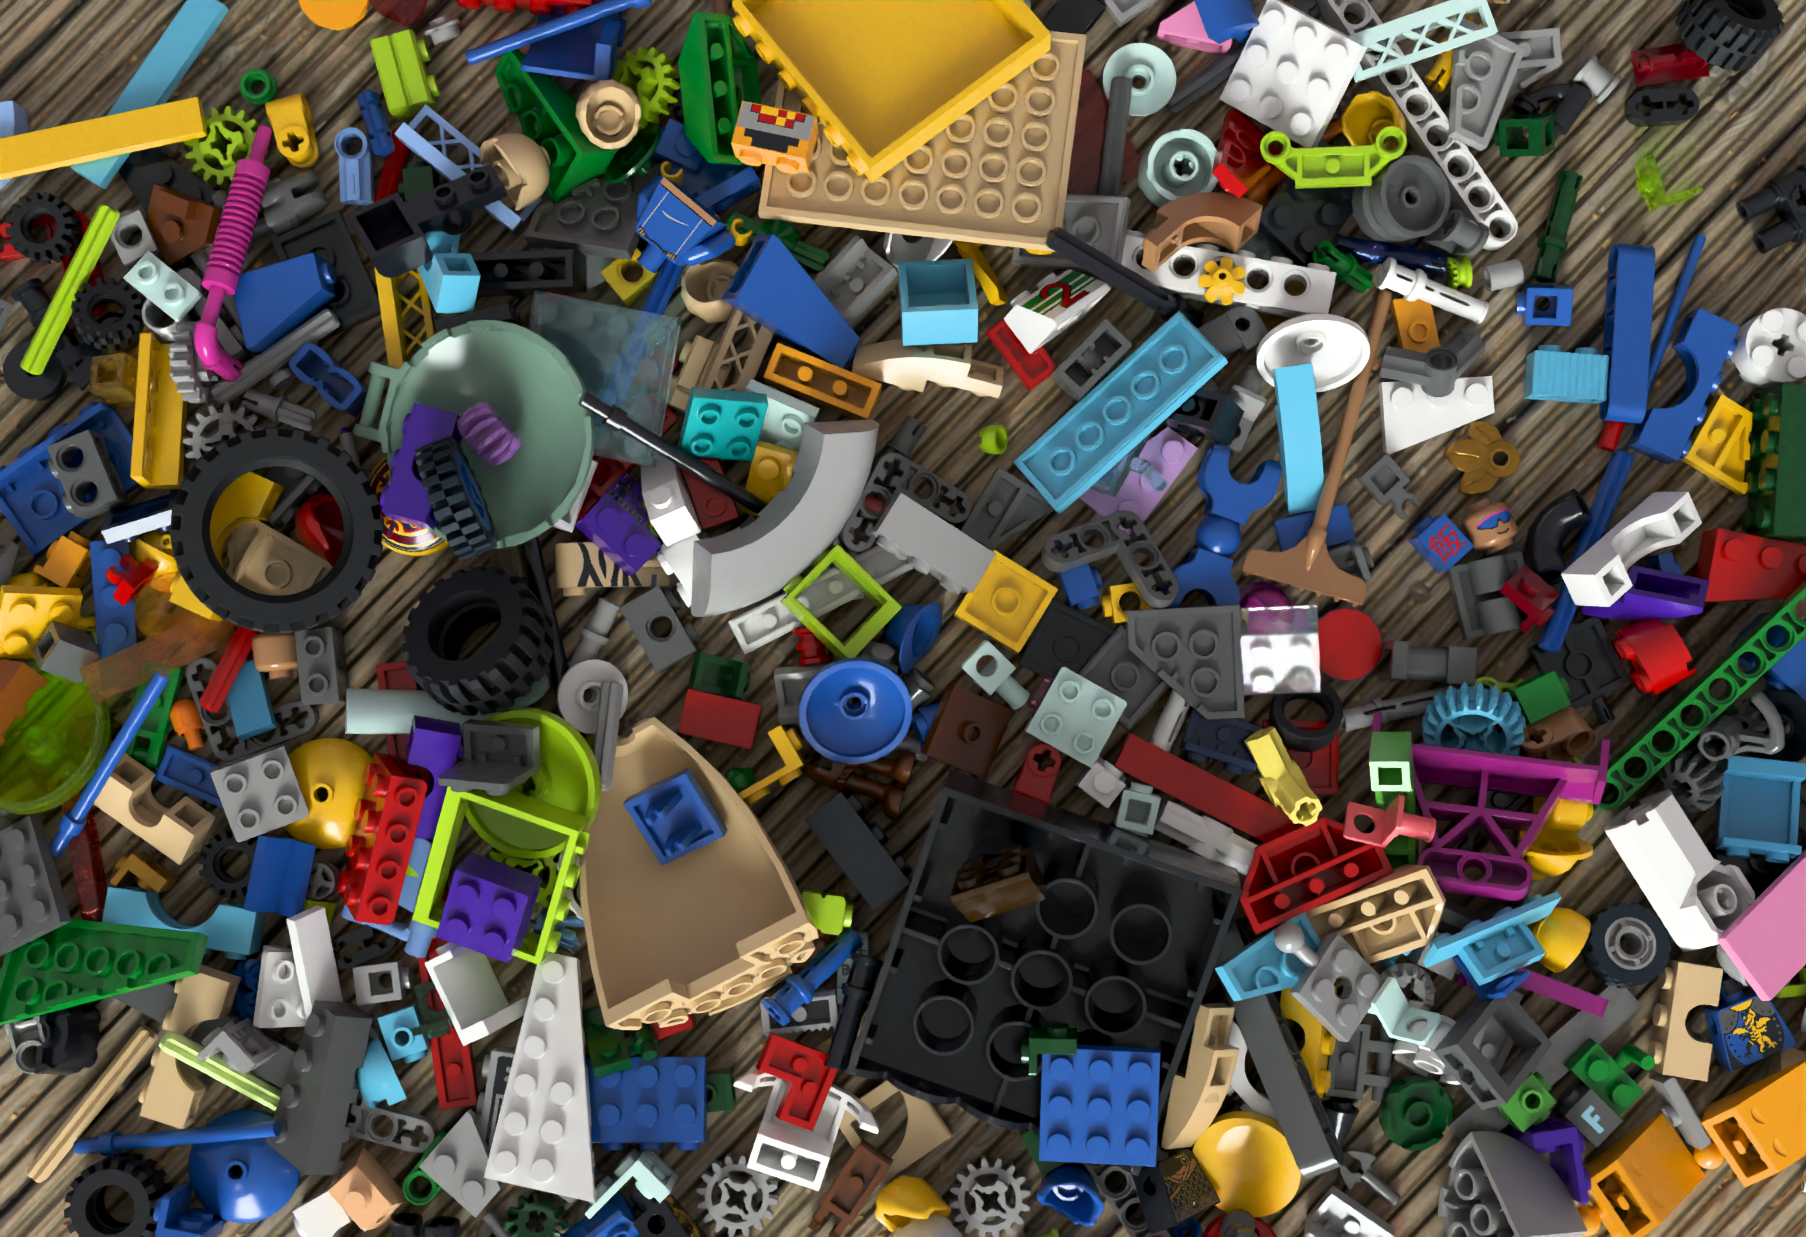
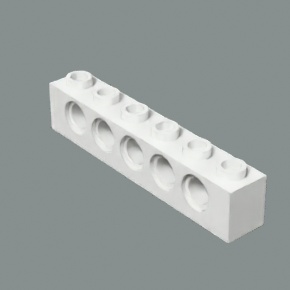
(1271, 299)

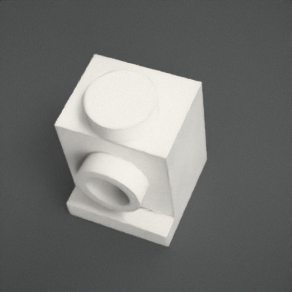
(1102, 782)

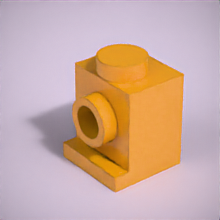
(67, 561)

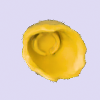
(1368, 116)
(908, 1199)

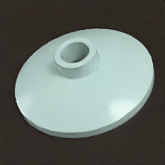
(1151, 66)

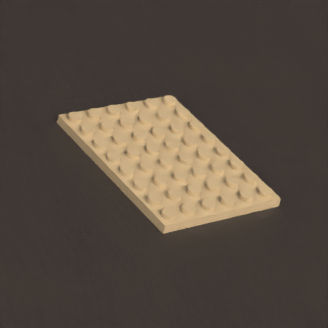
(981, 180)

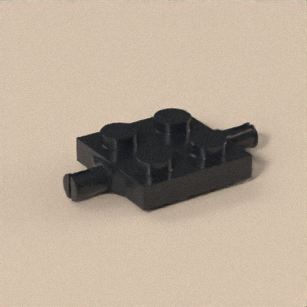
(1587, 665)

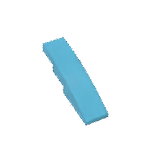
(1299, 437)

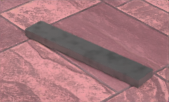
(1565, 1041)

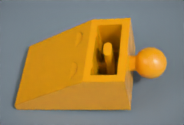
(1768, 1116)
(1643, 1176)

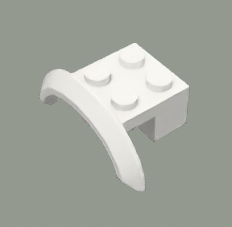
(791, 1150)

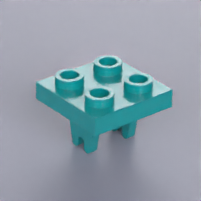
(722, 424)

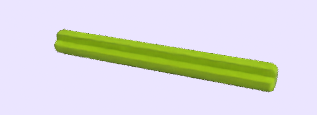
(73, 280)

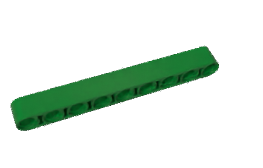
(1708, 707)

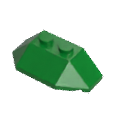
(715, 78)

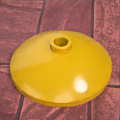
(339, 769)

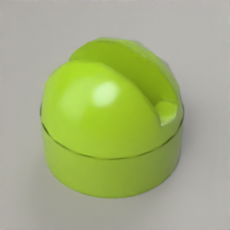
(993, 439)

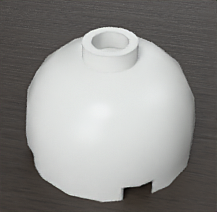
(1422, 1058)

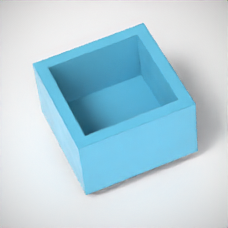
(937, 302)

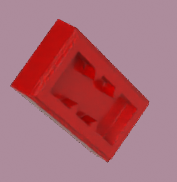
(1030, 368)

